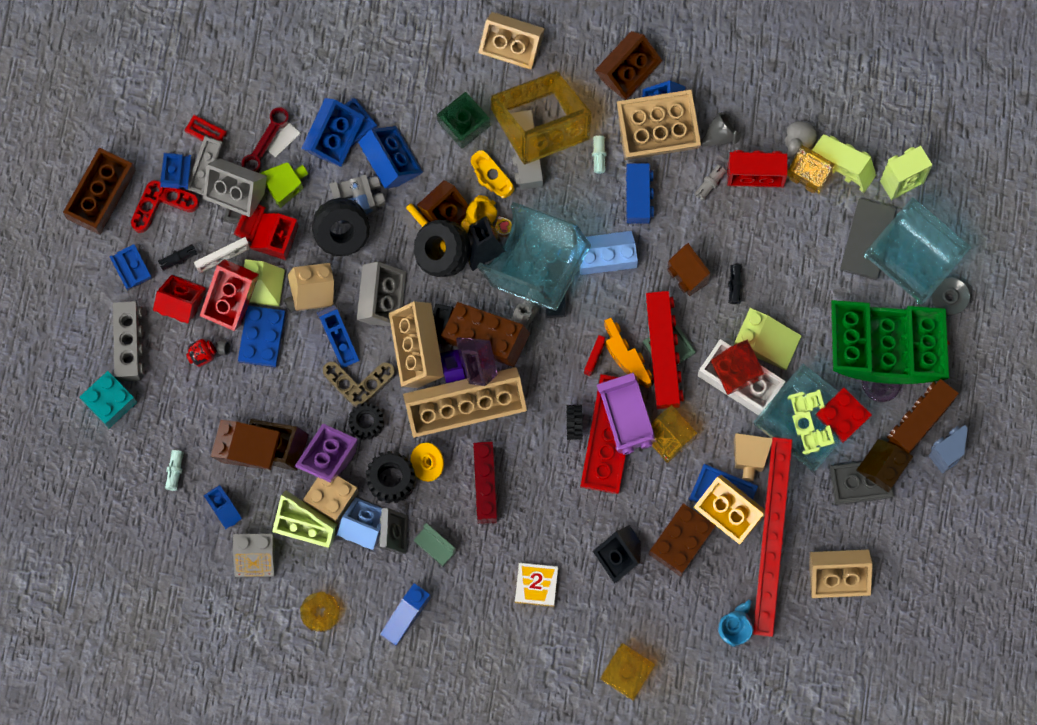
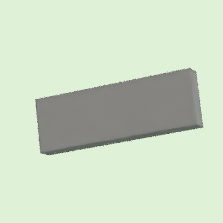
(208, 153)

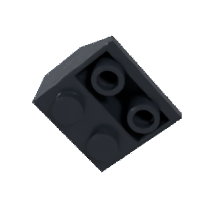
(484, 243)

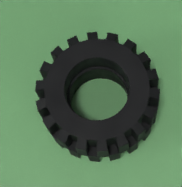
(384, 462)

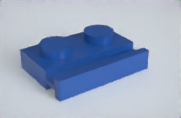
(175, 171)
(130, 267)

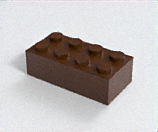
(99, 191)
(505, 336)
(924, 416)

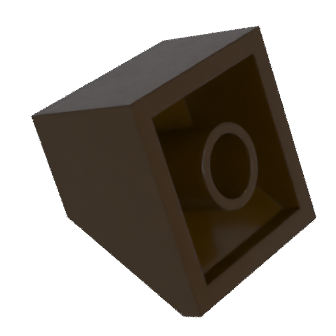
(884, 464)

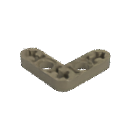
(356, 389)

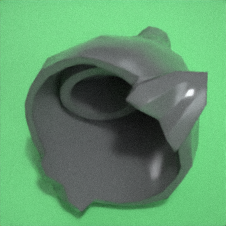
(720, 132)

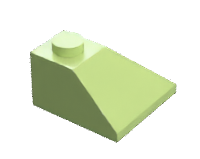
(269, 283)

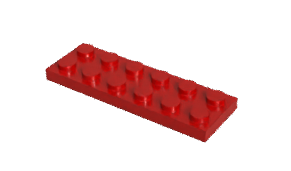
(602, 462)

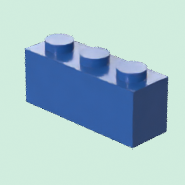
(639, 193)

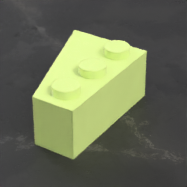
(849, 162)
(303, 522)

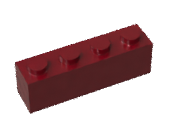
(485, 482)

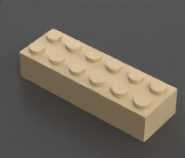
(463, 403)

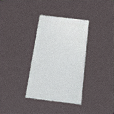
(283, 139)

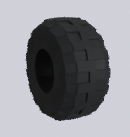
(345, 243)
(427, 248)

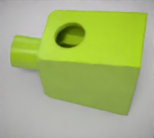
(284, 182)

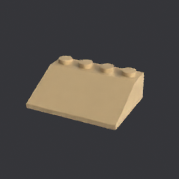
(658, 125)

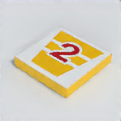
(536, 584)

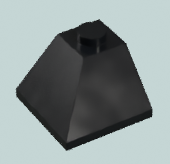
(619, 553)

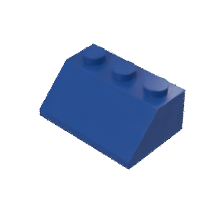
(333, 132)
(389, 156)

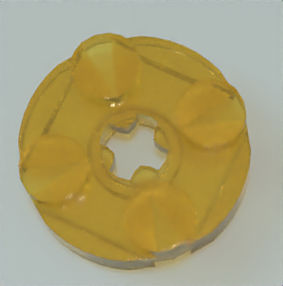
(319, 623)

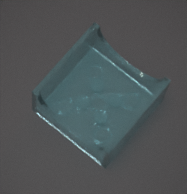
(538, 257)

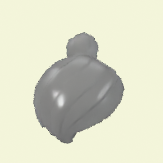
(799, 134)

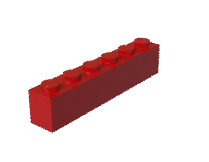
(663, 351)

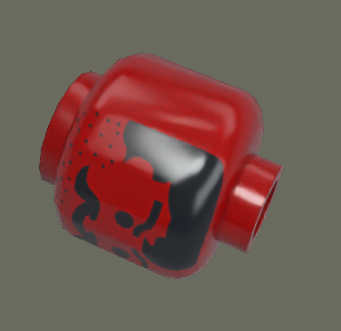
(201, 352)

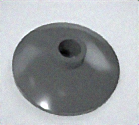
(956, 290)

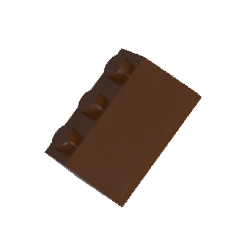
(628, 64)

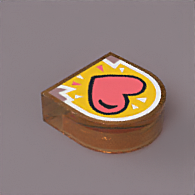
(503, 226)

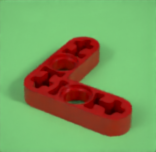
(160, 196)

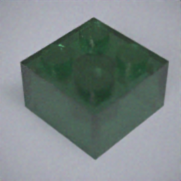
(463, 120)

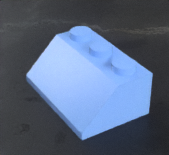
(610, 253)

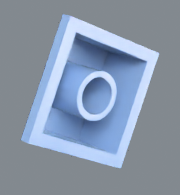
(361, 523)

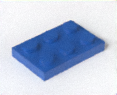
(261, 336)

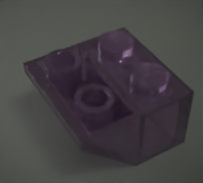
(477, 360)

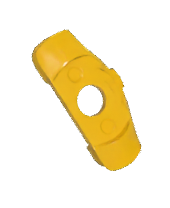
(483, 164)

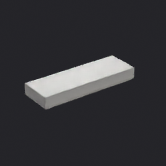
(224, 253)

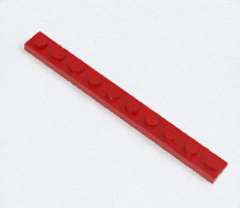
(772, 537)

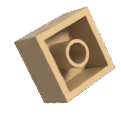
(331, 498)

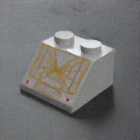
(254, 555)

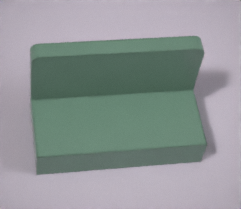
(435, 545)

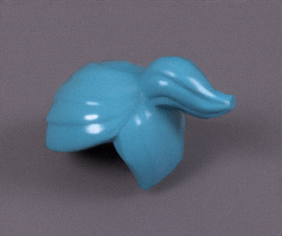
(736, 626)

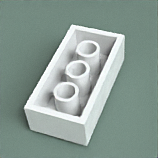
(754, 396)

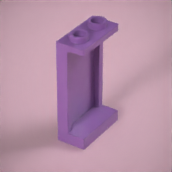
(627, 413)

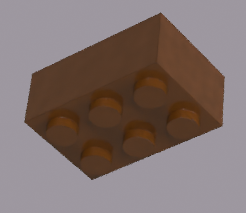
(682, 540)

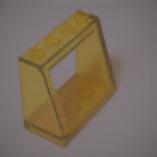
(551, 136)

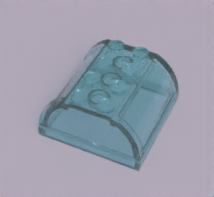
(917, 251)
(778, 422)

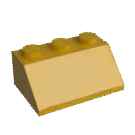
(730, 509)

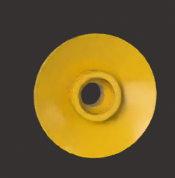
(421, 462)

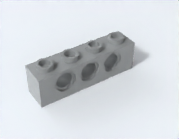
(121, 312)

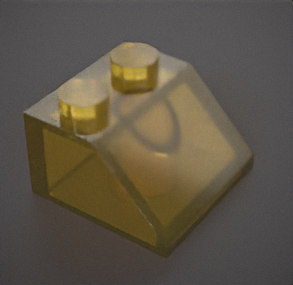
(627, 671)

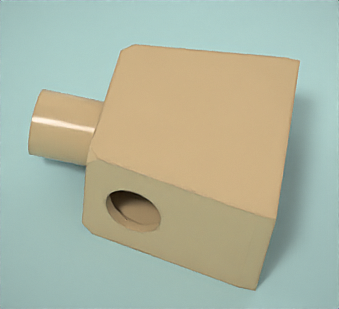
(750, 454)

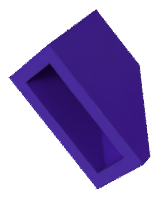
(452, 366)

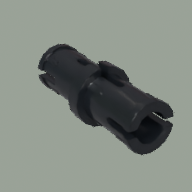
(177, 257)
(735, 284)

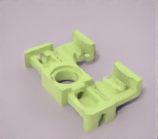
(801, 406)

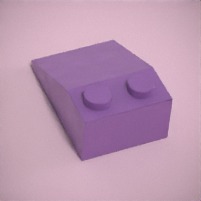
(328, 453)

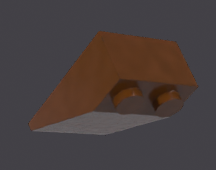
(245, 445)

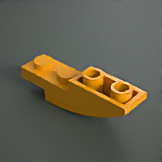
(628, 361)

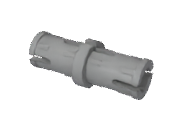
(710, 182)

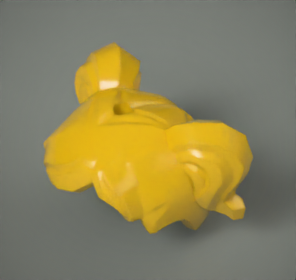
(477, 209)

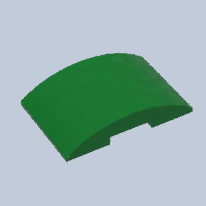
(889, 343)

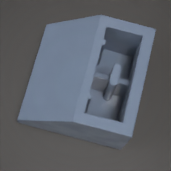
(949, 451)

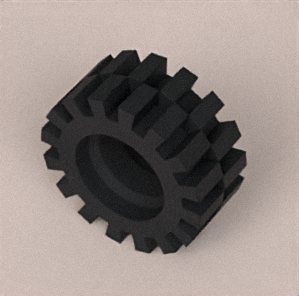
(574, 422)
(368, 432)

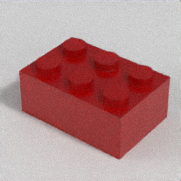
(757, 169)
(229, 294)

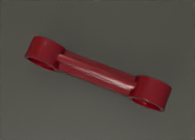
(266, 139)

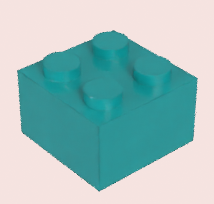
(108, 399)

